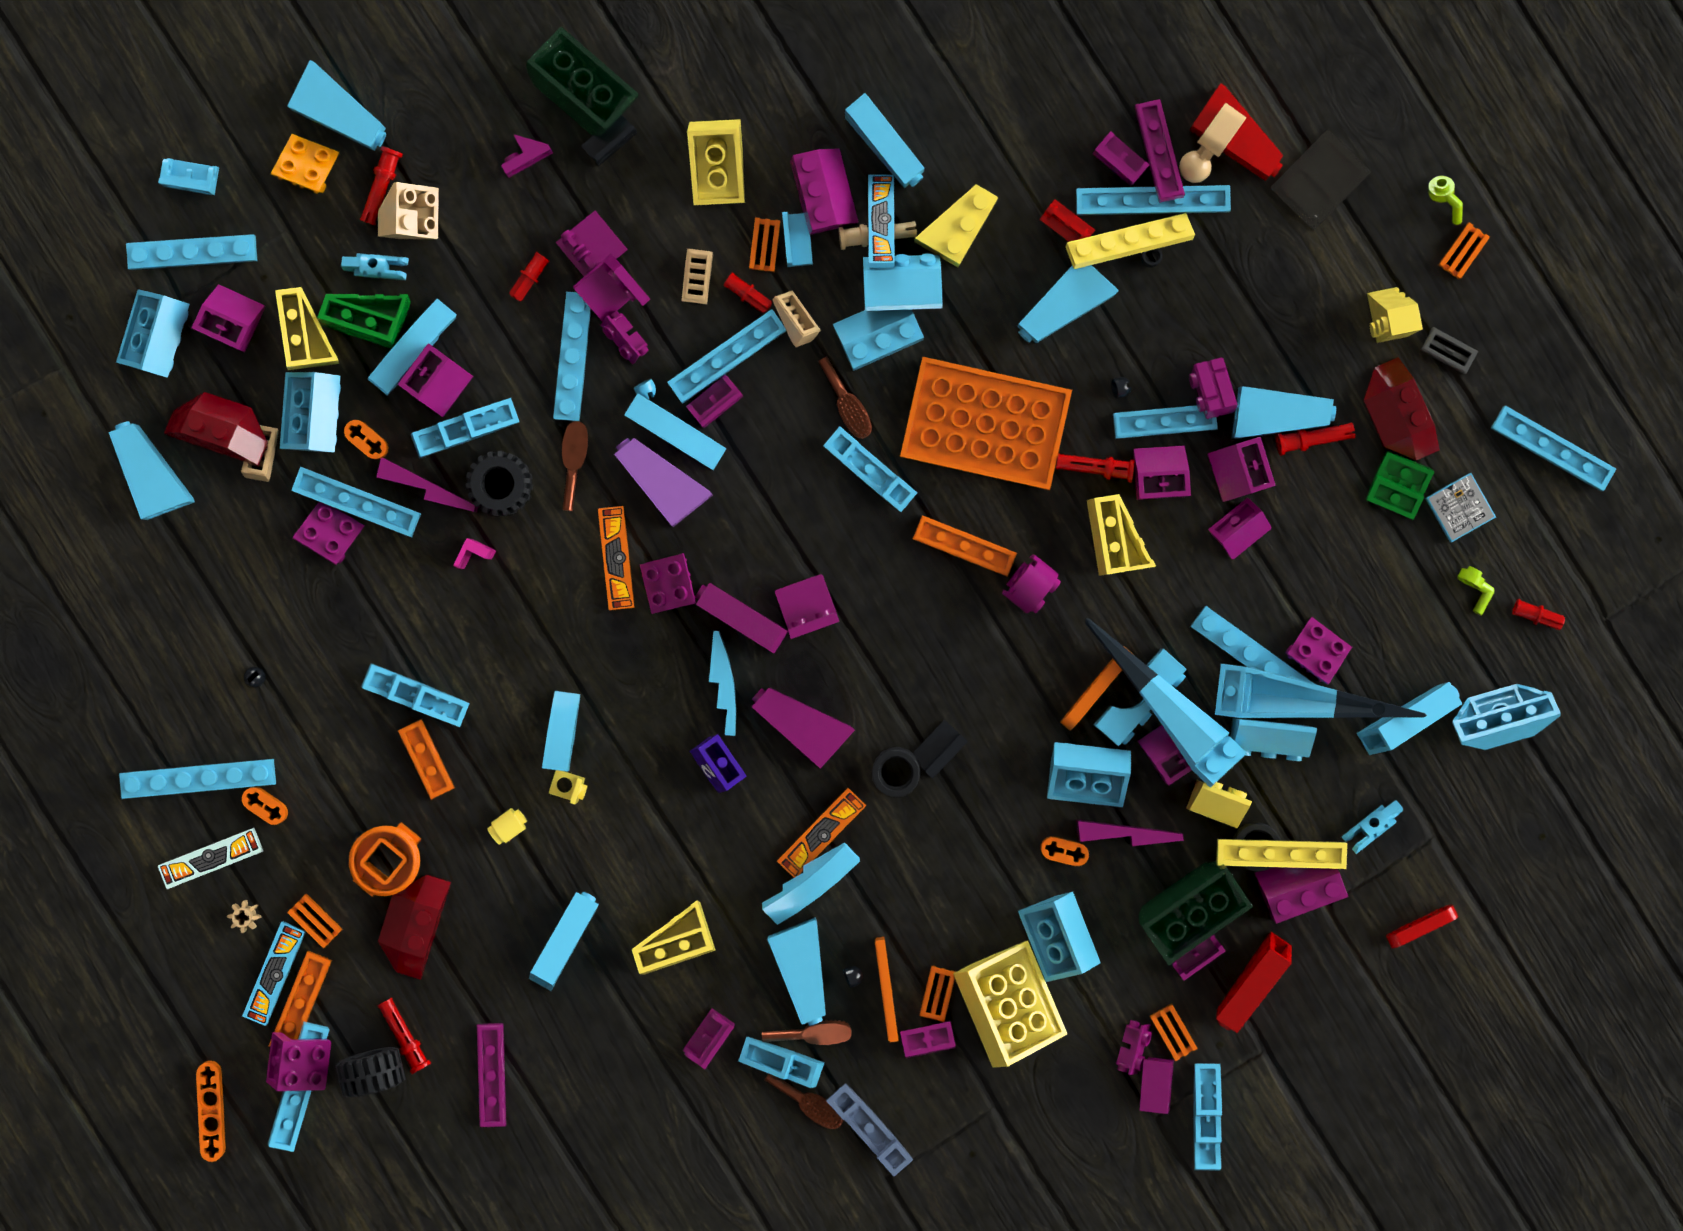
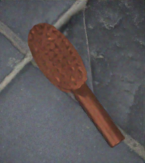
(849, 407)
(573, 455)
(822, 1033)
(811, 1104)

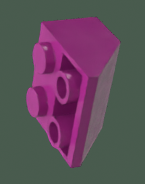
(229, 317)
(435, 380)
(1241, 469)
(1161, 472)
(1164, 755)

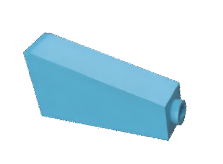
(330, 105)
(884, 141)
(1066, 301)
(1274, 412)
(148, 475)
(1392, 731)
(563, 940)
(800, 965)

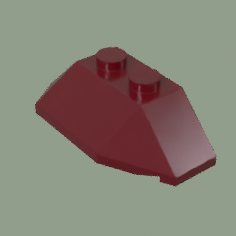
(1400, 411)
(220, 427)
(413, 924)

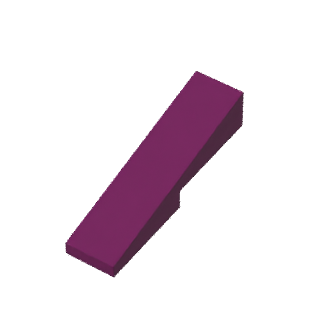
(434, 493)
(1137, 835)

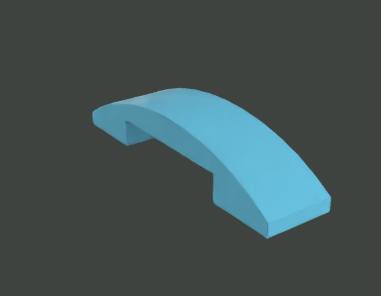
(870, 469)

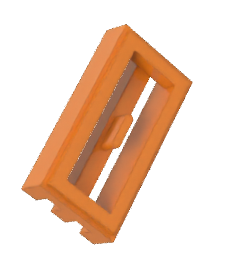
(767, 223)
(1475, 233)
(308, 928)
(932, 1015)
(1184, 1051)

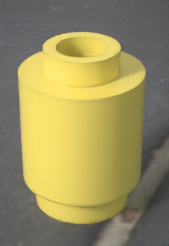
(507, 826)

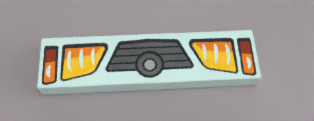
(210, 858)

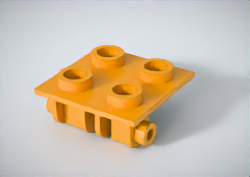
(305, 163)

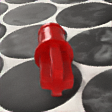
(528, 277)
(748, 293)
(1538, 614)

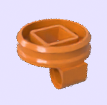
(400, 841)

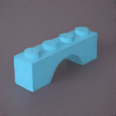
(1120, 722)

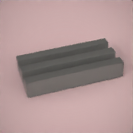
(1430, 341)

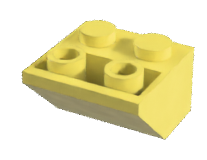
(1219, 804)

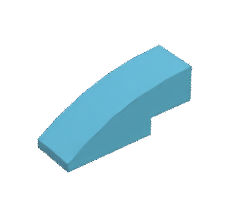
(561, 731)
(781, 1062)

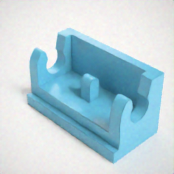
(189, 176)

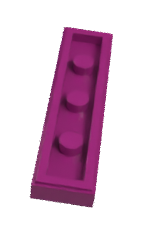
(1159, 151)
(491, 1075)

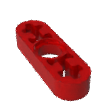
(1422, 926)

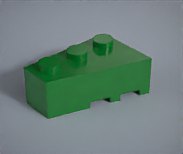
(366, 317)

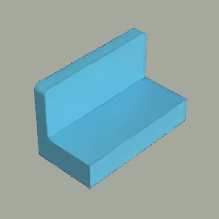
(797, 240)

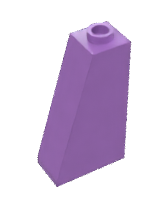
(665, 485)

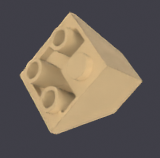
(409, 212)

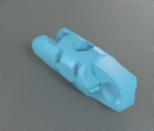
(363, 264)
(1381, 816)

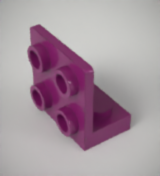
(609, 288)
(806, 606)
(298, 1063)

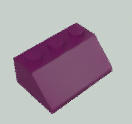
(823, 190)
(1298, 890)

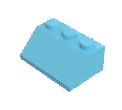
(908, 286)
(153, 333)
(876, 335)
(310, 411)
(1273, 738)
(1089, 774)
(1059, 937)

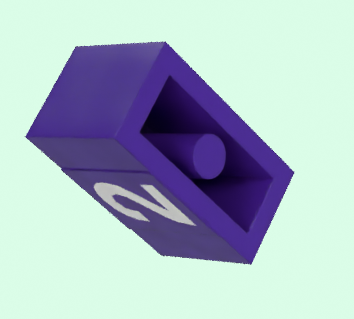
(718, 763)

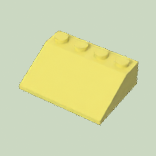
(1010, 1004)

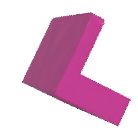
(472, 546)

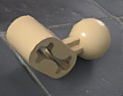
(1196, 165)

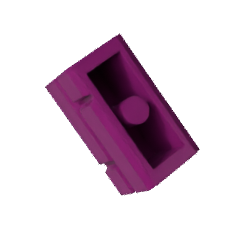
(1213, 388)

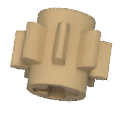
(239, 921)

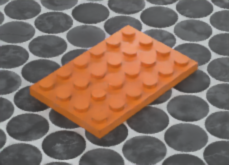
(986, 423)

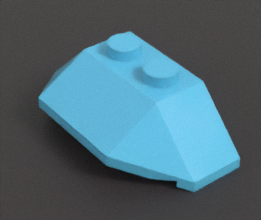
(1504, 716)

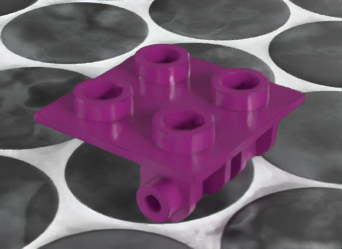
(590, 243)
(328, 532)
(667, 583)
(1319, 651)

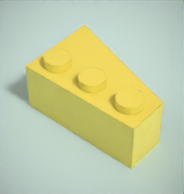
(958, 226)
(1393, 315)
(301, 332)
(1115, 537)
(675, 942)

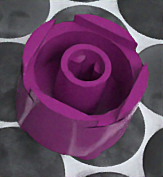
(1031, 585)

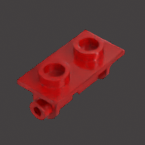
(1066, 222)

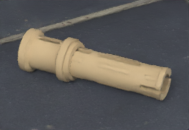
(859, 235)

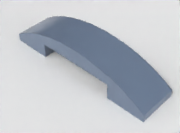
(870, 1129)

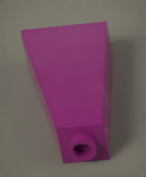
(741, 617)
(805, 727)

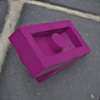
(532, 152)

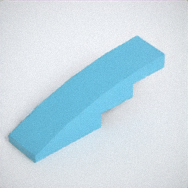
(408, 348)
(465, 428)
(675, 431)
(722, 673)
(415, 695)
(814, 881)
(1207, 1116)

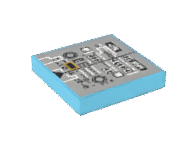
(1460, 507)

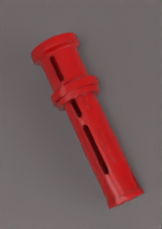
(384, 173)
(1303, 439)
(1064, 462)
(409, 1046)

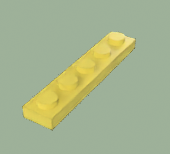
(1130, 241)
(1281, 853)

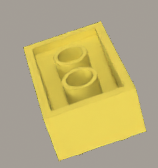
(716, 162)

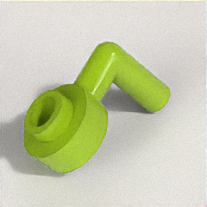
(1446, 194)
(1473, 578)

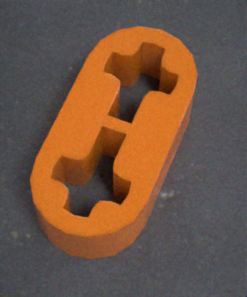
(370, 435)
(268, 800)
(1065, 845)

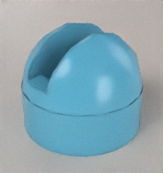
(645, 388)

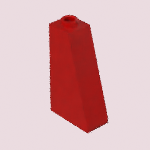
(1249, 144)
(1255, 982)

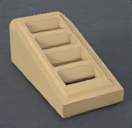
(699, 254)
(801, 332)
(265, 473)

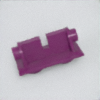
(616, 329)
(1133, 1057)

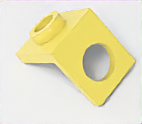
(578, 788)

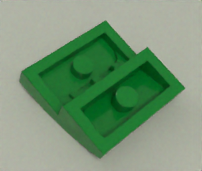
(1400, 484)

